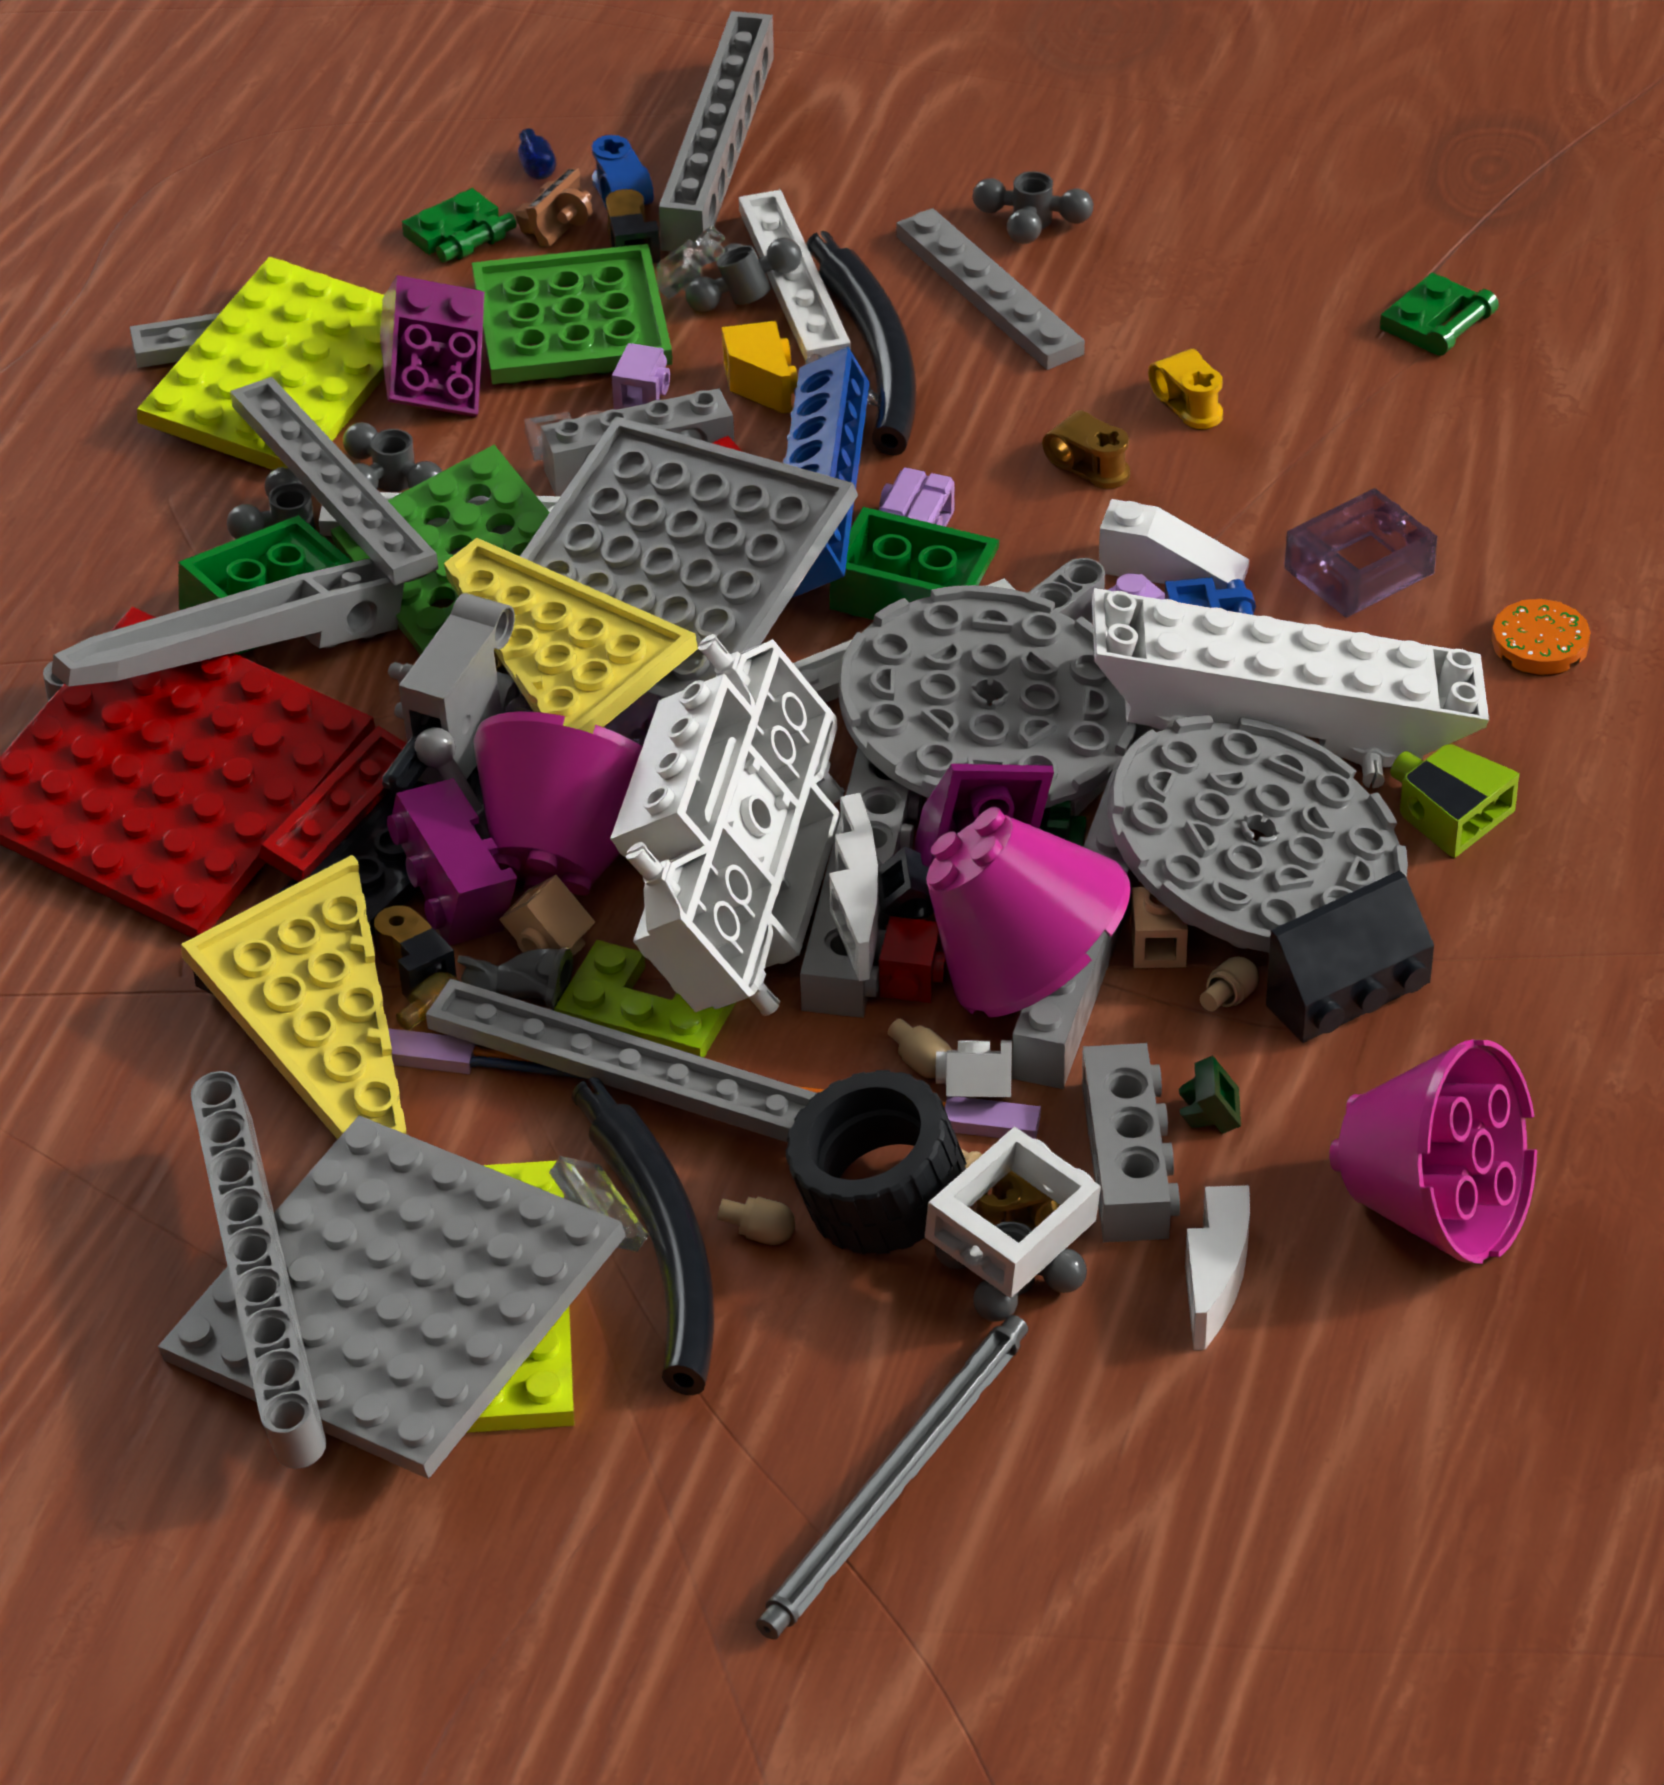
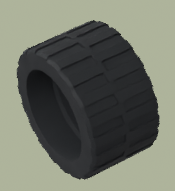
(852, 1120)

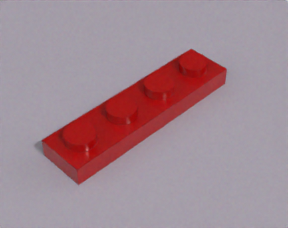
(333, 807)

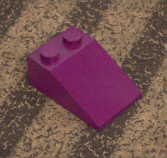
(973, 788)

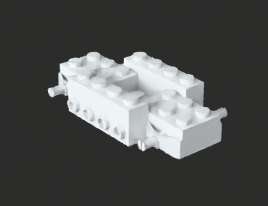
(731, 825)

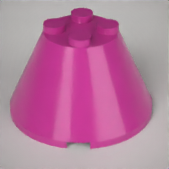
(552, 795)
(1019, 910)
(1445, 1150)

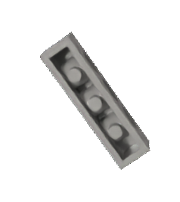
(571, 441)
(1128, 1143)

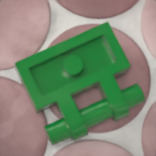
(458, 226)

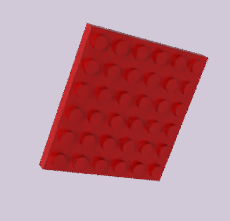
(170, 780)

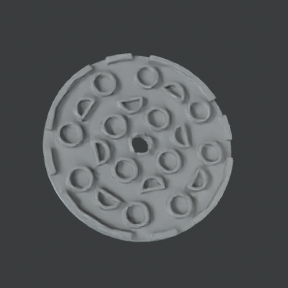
(918, 680)
(1187, 813)

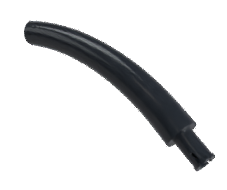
(883, 334)
(672, 1226)

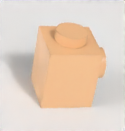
(548, 918)
(1156, 933)

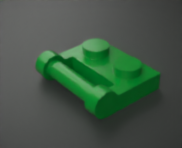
(1428, 305)

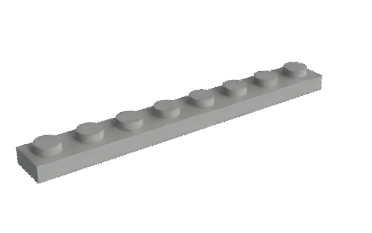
(334, 481)
(617, 1059)

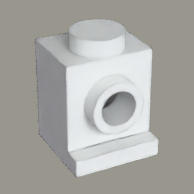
(975, 1069)

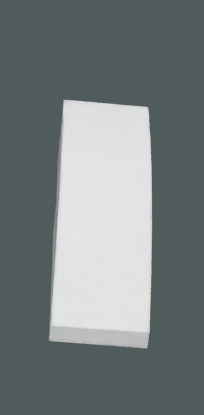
(1216, 1260)

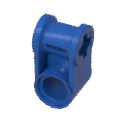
(619, 168)

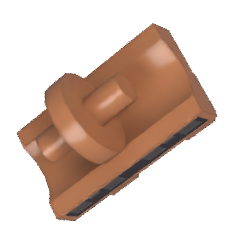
(556, 208)

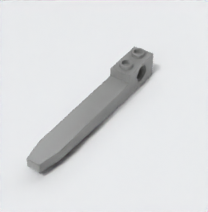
(320, 605)

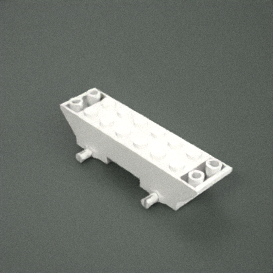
(1347, 688)

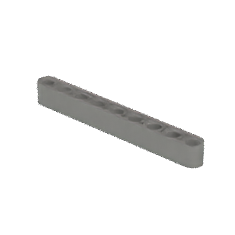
(258, 1271)

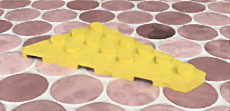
(569, 643)
(309, 994)

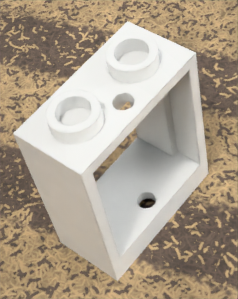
(984, 1246)

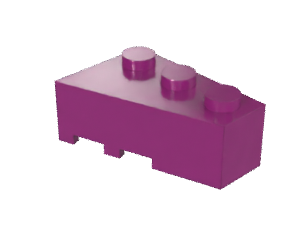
(451, 862)

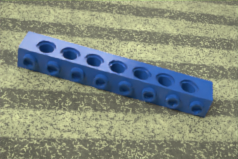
(828, 441)

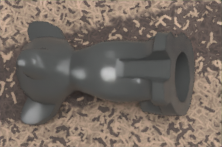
(531, 974)

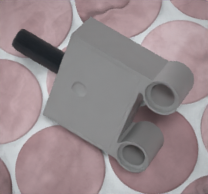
(453, 687)

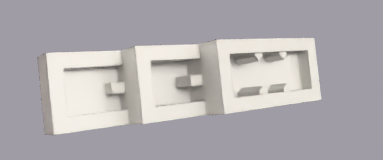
(855, 885)

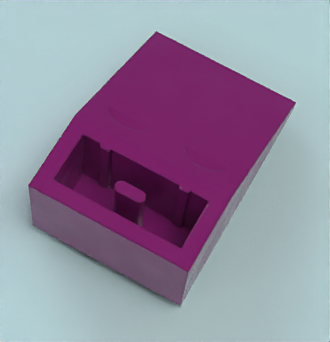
(432, 345)

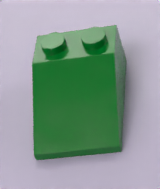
(905, 559)
(254, 561)

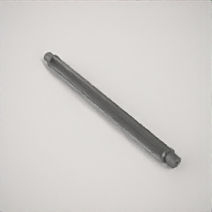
(890, 1478)

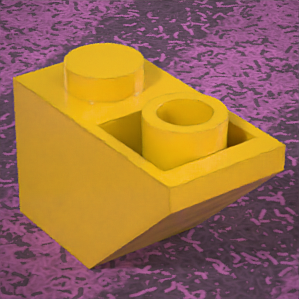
(758, 364)

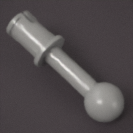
(436, 750)

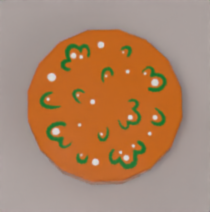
(1541, 636)

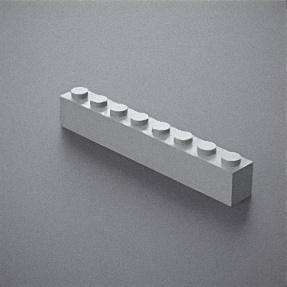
(1053, 1027)

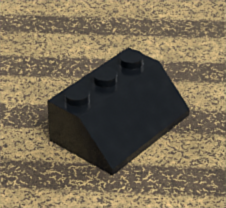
(1348, 958)

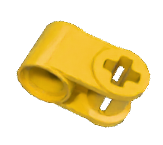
(1188, 388)

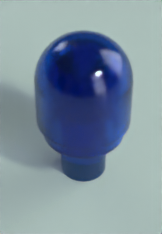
(536, 155)

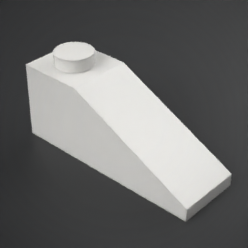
(1163, 547)

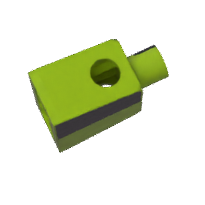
(1454, 795)

